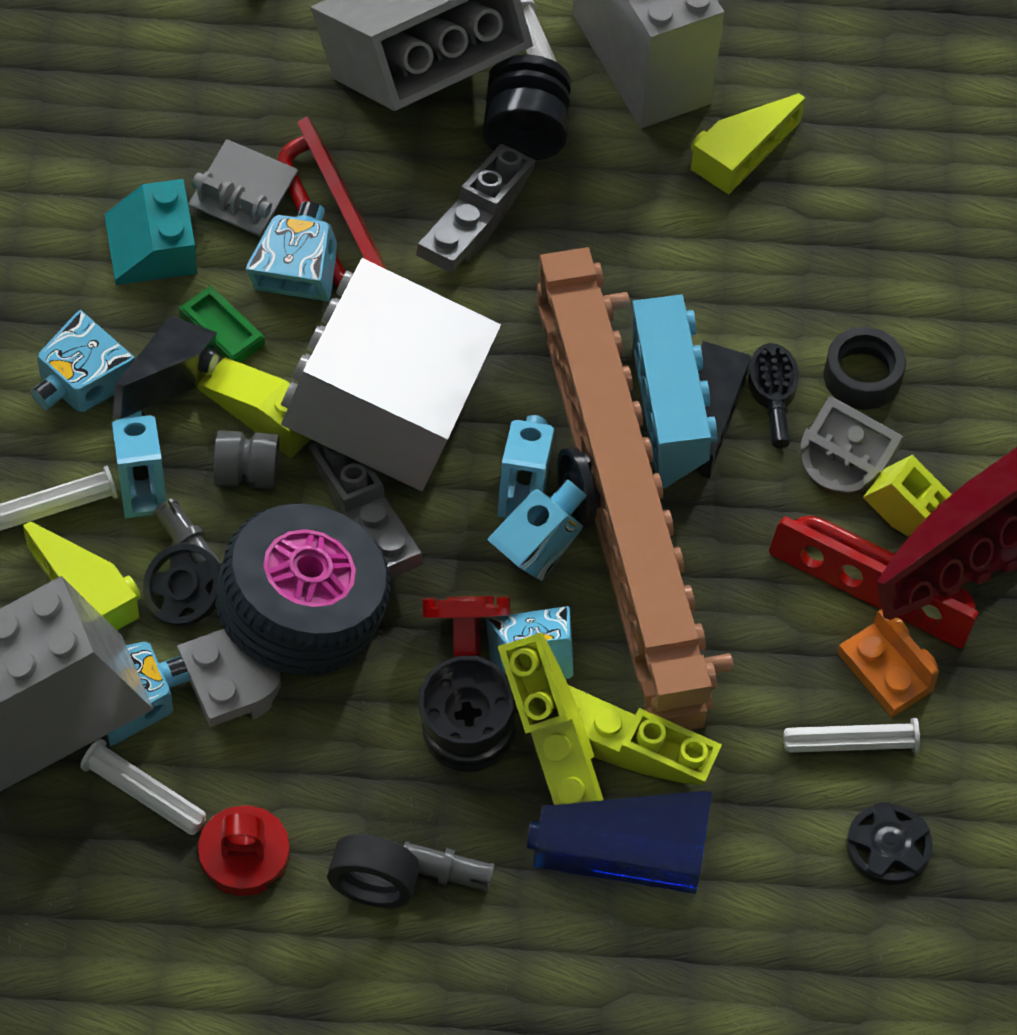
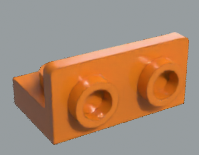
(890, 664)

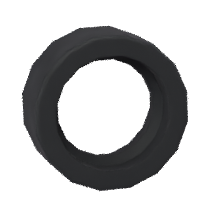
(870, 342)
(373, 871)

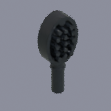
(773, 384)

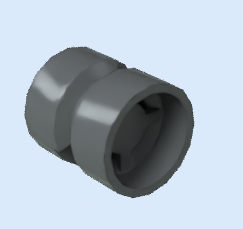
(246, 459)

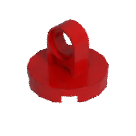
(466, 618)
(243, 850)

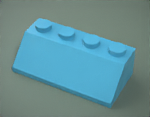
(671, 386)

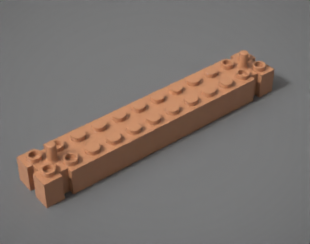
(631, 520)

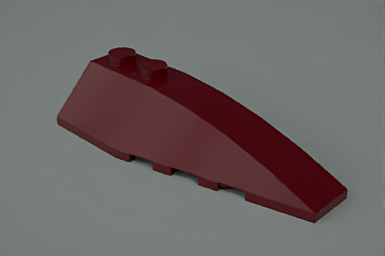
(957, 542)

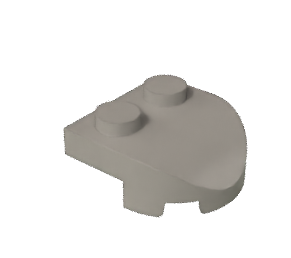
(847, 449)
(227, 678)

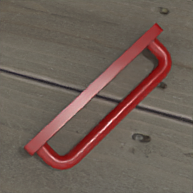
(312, 140)
(845, 548)

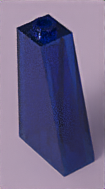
(626, 839)

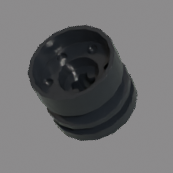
(527, 106)
(467, 690)

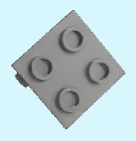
(242, 187)

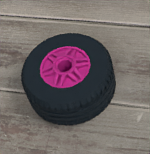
(302, 589)

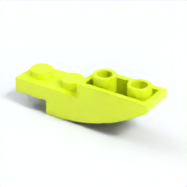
(552, 718)
(645, 742)

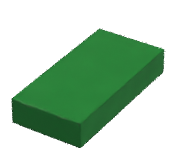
(235, 334)

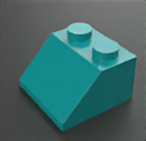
(151, 234)

